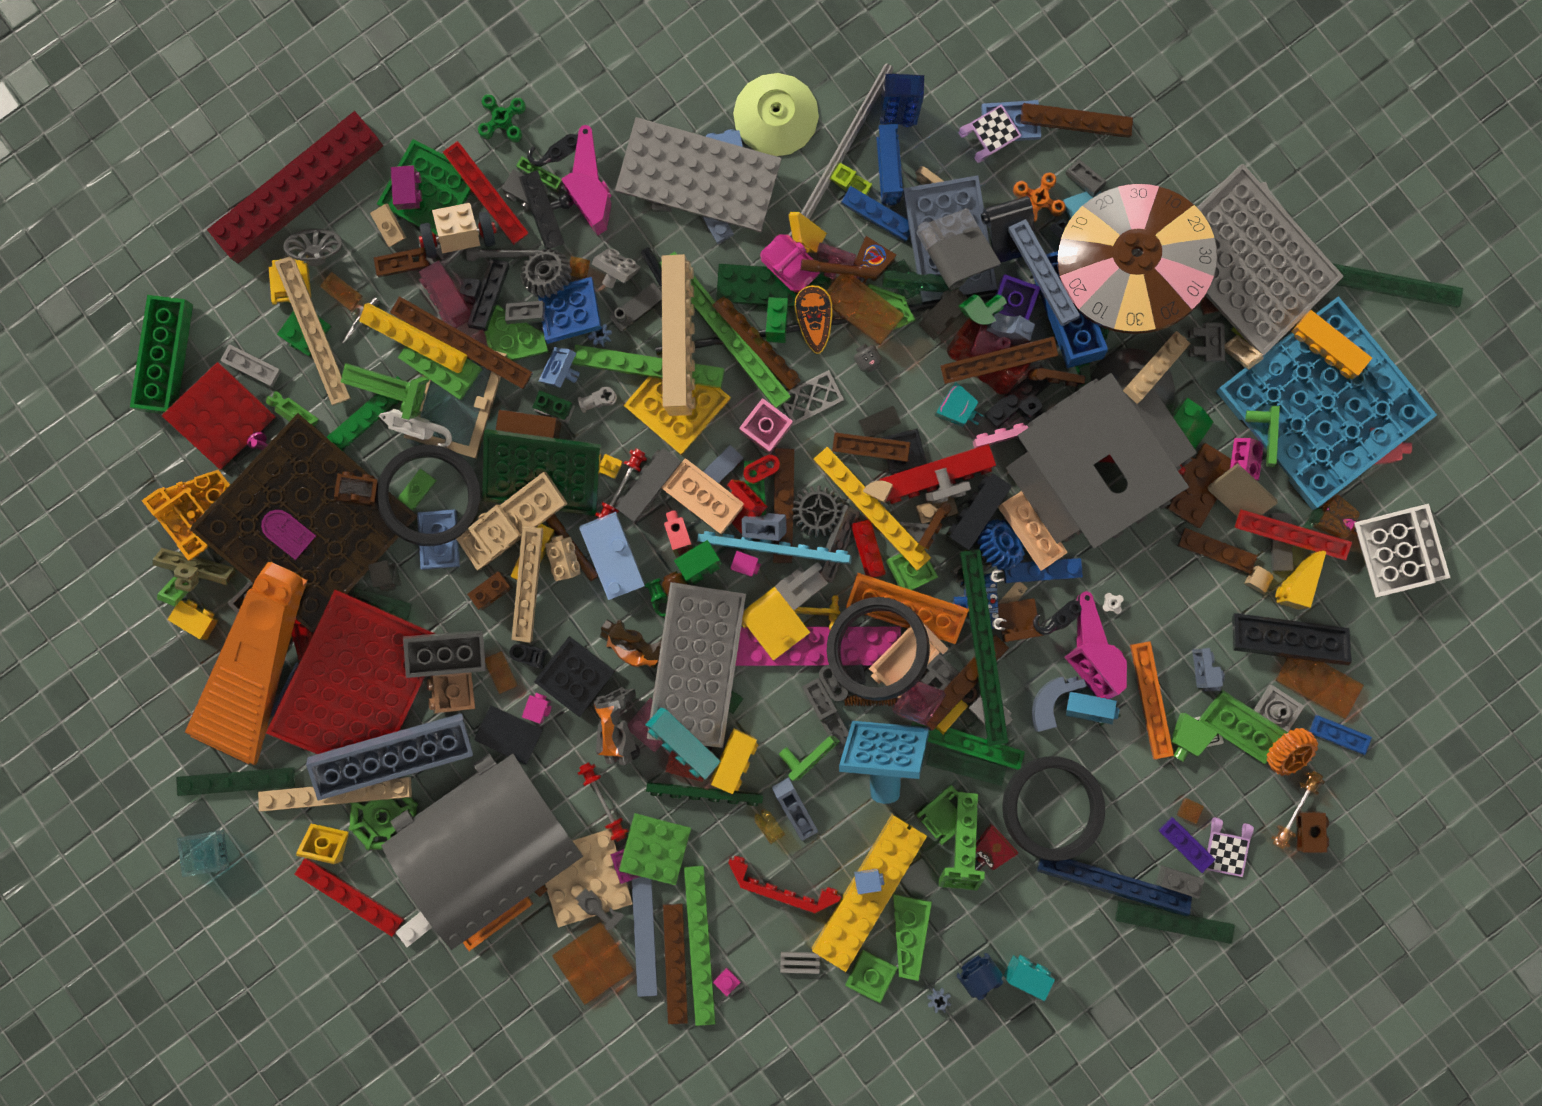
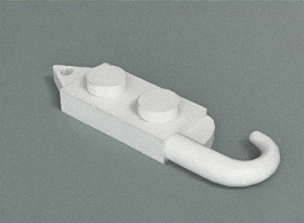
(415, 427)

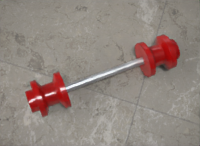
(636, 458)
(615, 825)

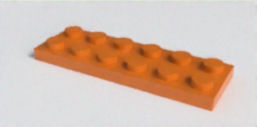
(938, 615)

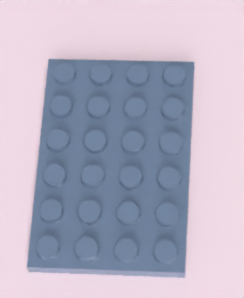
(936, 201)

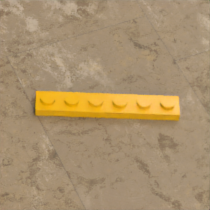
(413, 338)

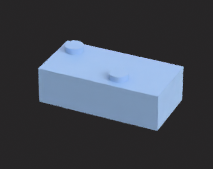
(612, 555)

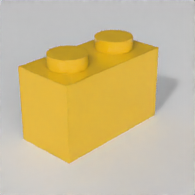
(192, 619)

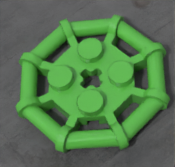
(373, 824)

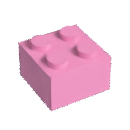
(766, 426)

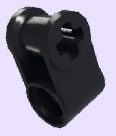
(530, 655)

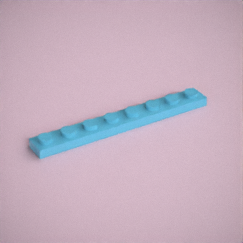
(783, 547)

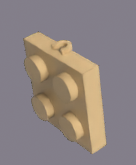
(494, 531)

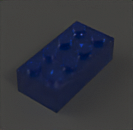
(901, 99)

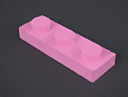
(999, 436)

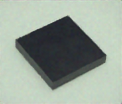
(916, 454)

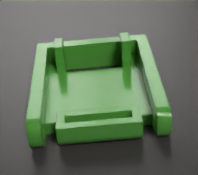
(941, 815)

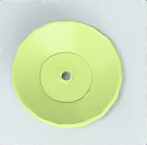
(773, 131)

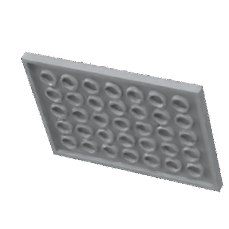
(1265, 262)

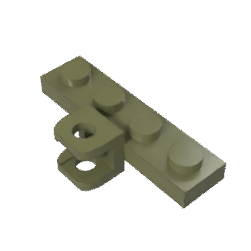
(192, 570)

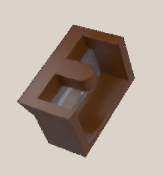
(356, 488)

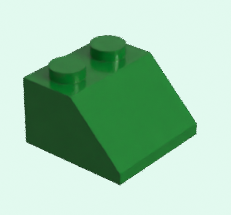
(1192, 421)

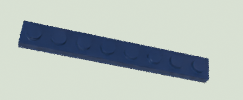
(1117, 885)

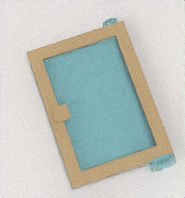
(463, 418)

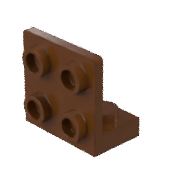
(1019, 620)

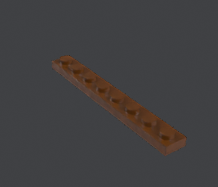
(453, 337)

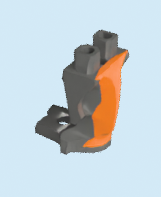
(614, 737)

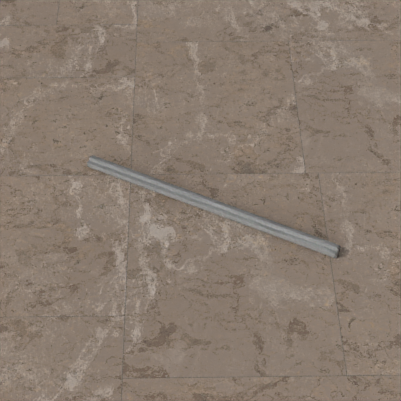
(846, 142)

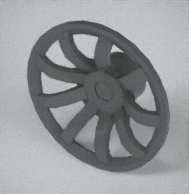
(313, 252)

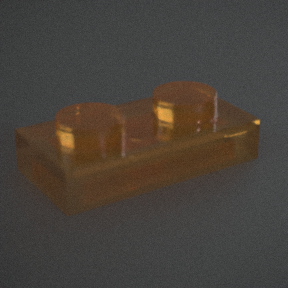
(341, 291)
(501, 672)

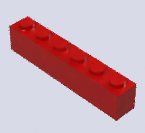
(923, 478)

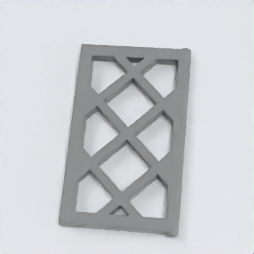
(796, 390)

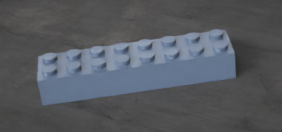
(389, 756)

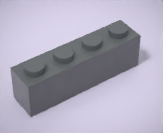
(648, 486)

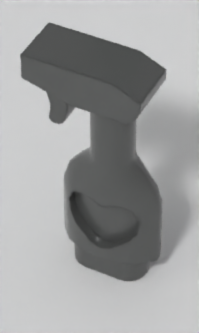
(593, 906)

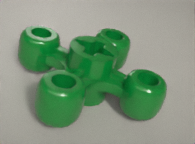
(498, 112)

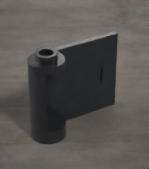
(1000, 218)

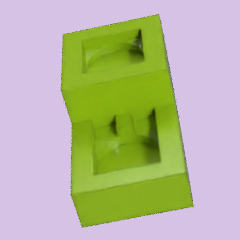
(846, 177)

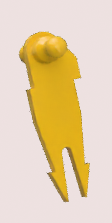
(833, 612)

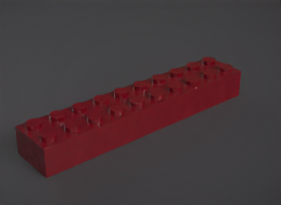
(295, 187)

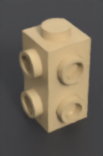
(562, 558)

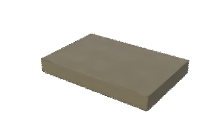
(1241, 491)

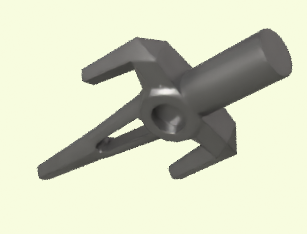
(359, 308)

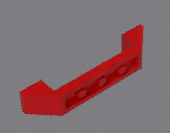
(826, 898)

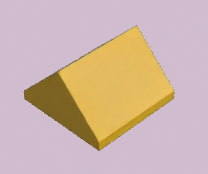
(323, 844)

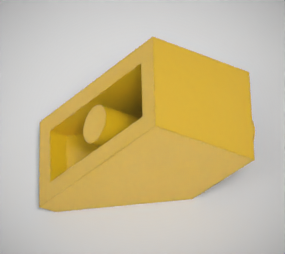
(806, 232)

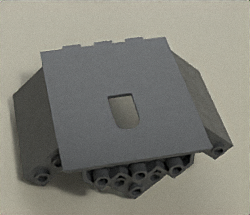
(1079, 432)

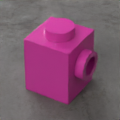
(745, 564)
(537, 708)

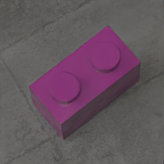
(406, 187)

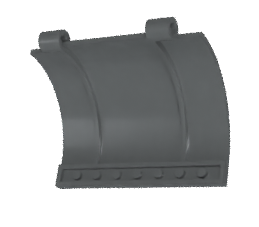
(479, 850)

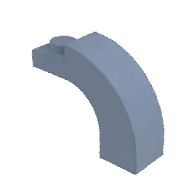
(1043, 704)

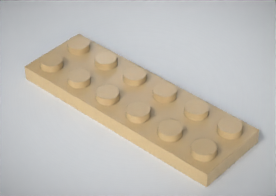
(525, 508)

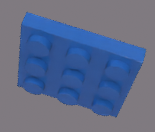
(571, 311)

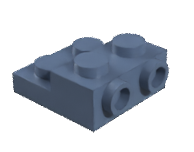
(1207, 676)

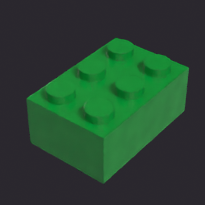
(698, 562)

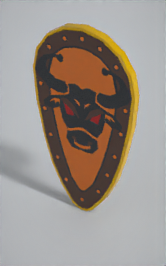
(814, 316)

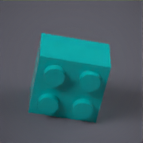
(1028, 977)

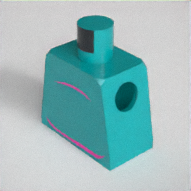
(959, 407)

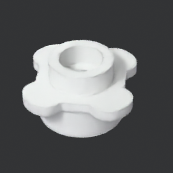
(1107, 603)

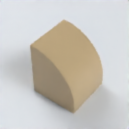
(879, 490)
(1259, 579)

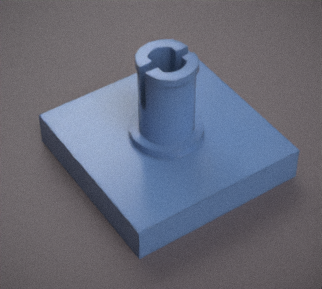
(559, 368)

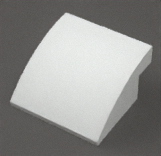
(1402, 550)

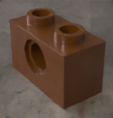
(490, 591)
(1305, 822)

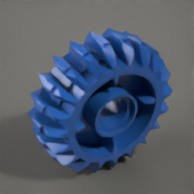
(1001, 545)

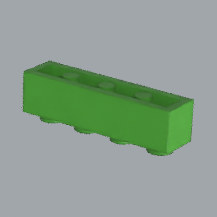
(548, 179)

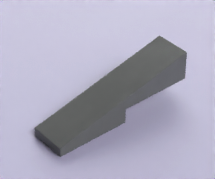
(826, 713)

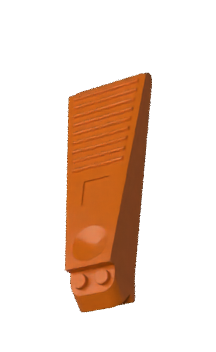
(247, 673)

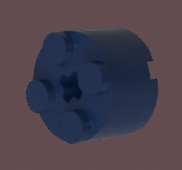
(980, 976)

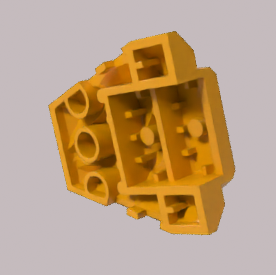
(183, 505)

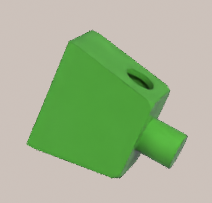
(1190, 737)

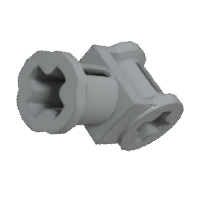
(597, 399)

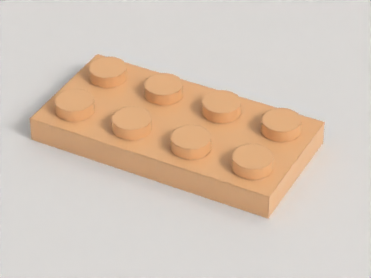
(703, 496)
(1031, 531)

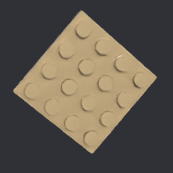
(593, 872)

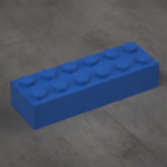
(1078, 340)

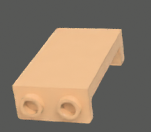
(901, 655)

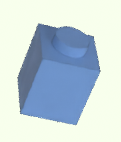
(868, 881)

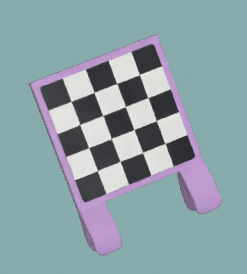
(993, 131)
(1228, 849)

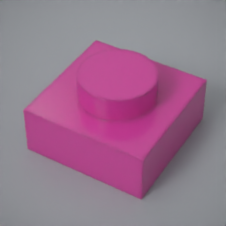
(726, 981)

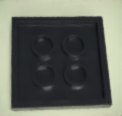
(574, 676)

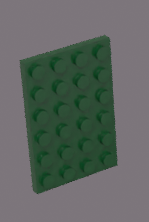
(517, 459)

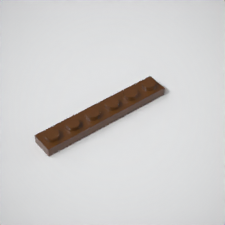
(1076, 120)
(756, 342)
(999, 360)
(784, 497)
(961, 685)
(675, 963)

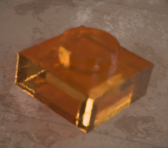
(579, 267)
(1190, 810)

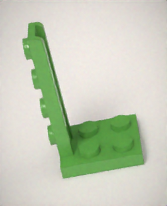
(409, 392)
(964, 873)

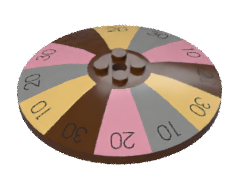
(1145, 290)

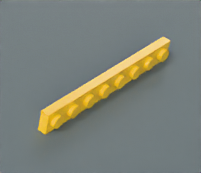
(871, 508)

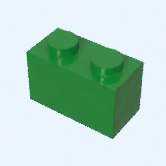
(777, 320)

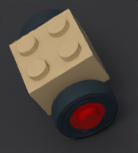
(456, 230)

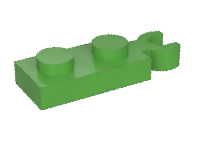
(288, 408)

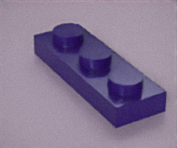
(1186, 845)

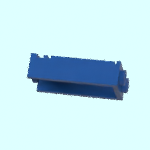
(889, 164)

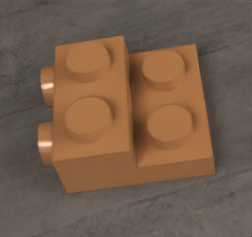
(451, 692)

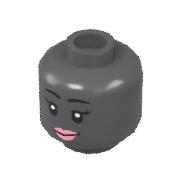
(867, 358)

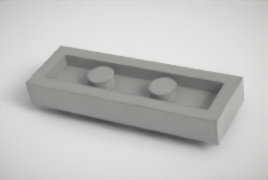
(250, 365)

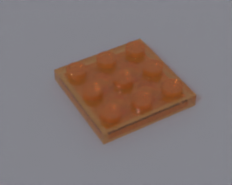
(592, 962)

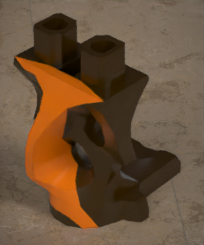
(630, 645)

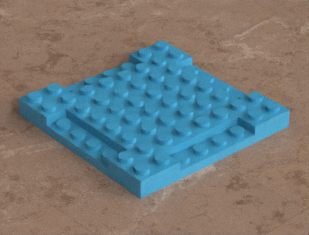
(1324, 414)

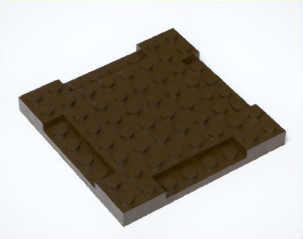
(300, 477)

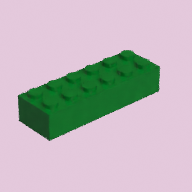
(161, 354)

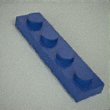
(876, 213)
(1058, 570)

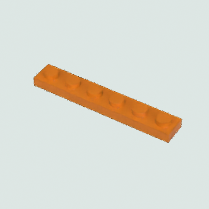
(1151, 700)

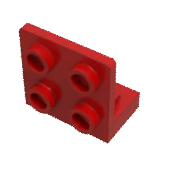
(752, 503)

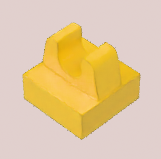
(610, 466)

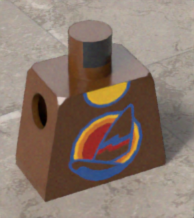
(874, 255)

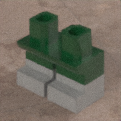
(552, 405)

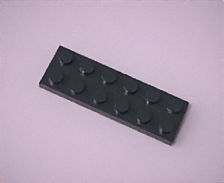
(1291, 639)

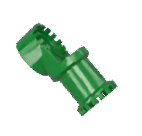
(658, 598)

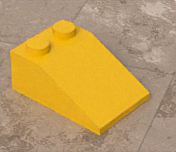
(1301, 584)

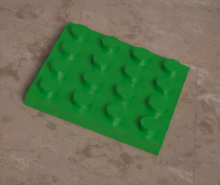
(439, 185)

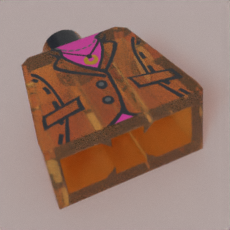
(1338, 517)

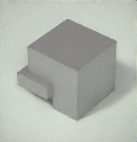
(801, 585)

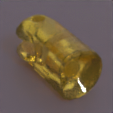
(769, 827)

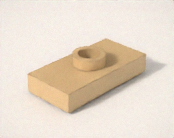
(388, 225)
(1243, 352)

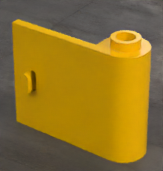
(771, 621)

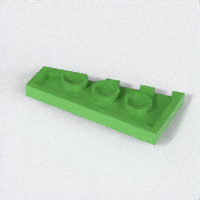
(911, 931)

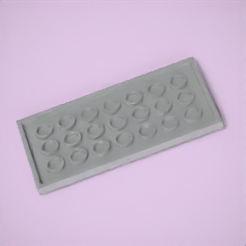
(698, 174)
(699, 659)

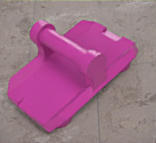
(784, 260)

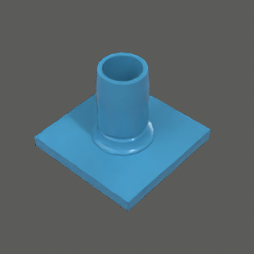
(885, 754)

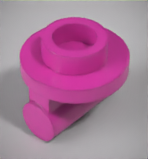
(257, 440)

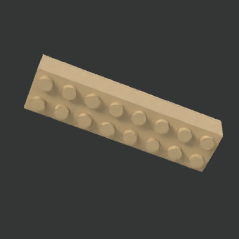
(677, 335)

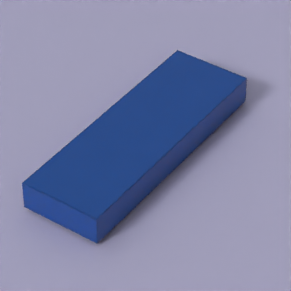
(1340, 735)

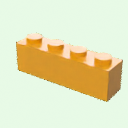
(1331, 345)

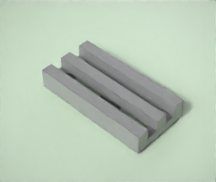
(795, 962)

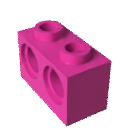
(1248, 455)

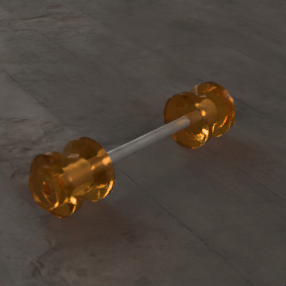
(1310, 786)

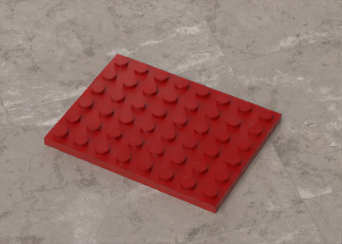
(348, 679)

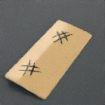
(1014, 593)

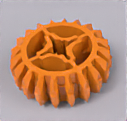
(1292, 751)

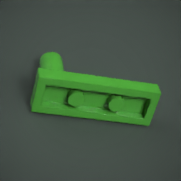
(1272, 418)
(800, 769)

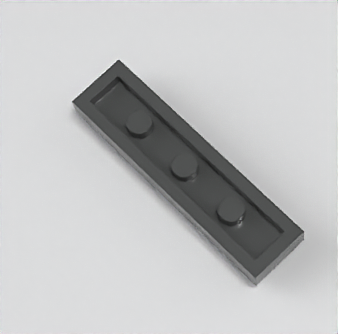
(838, 540)

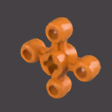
(1046, 201)

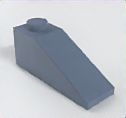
(794, 809)

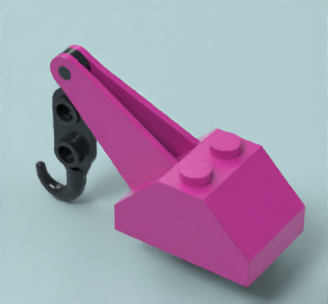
(583, 183)
(1093, 659)

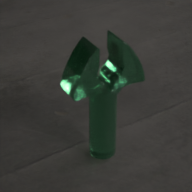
(1314, 517)

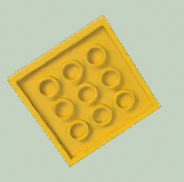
(675, 430)

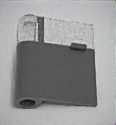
(957, 247)

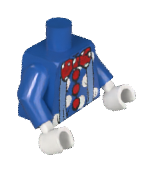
(991, 590)

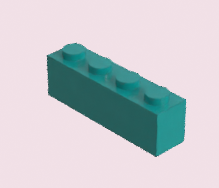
(682, 743)

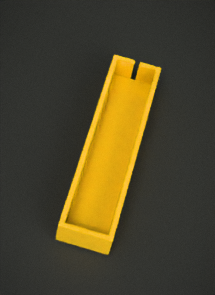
(859, 912)

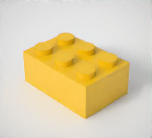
(734, 761)

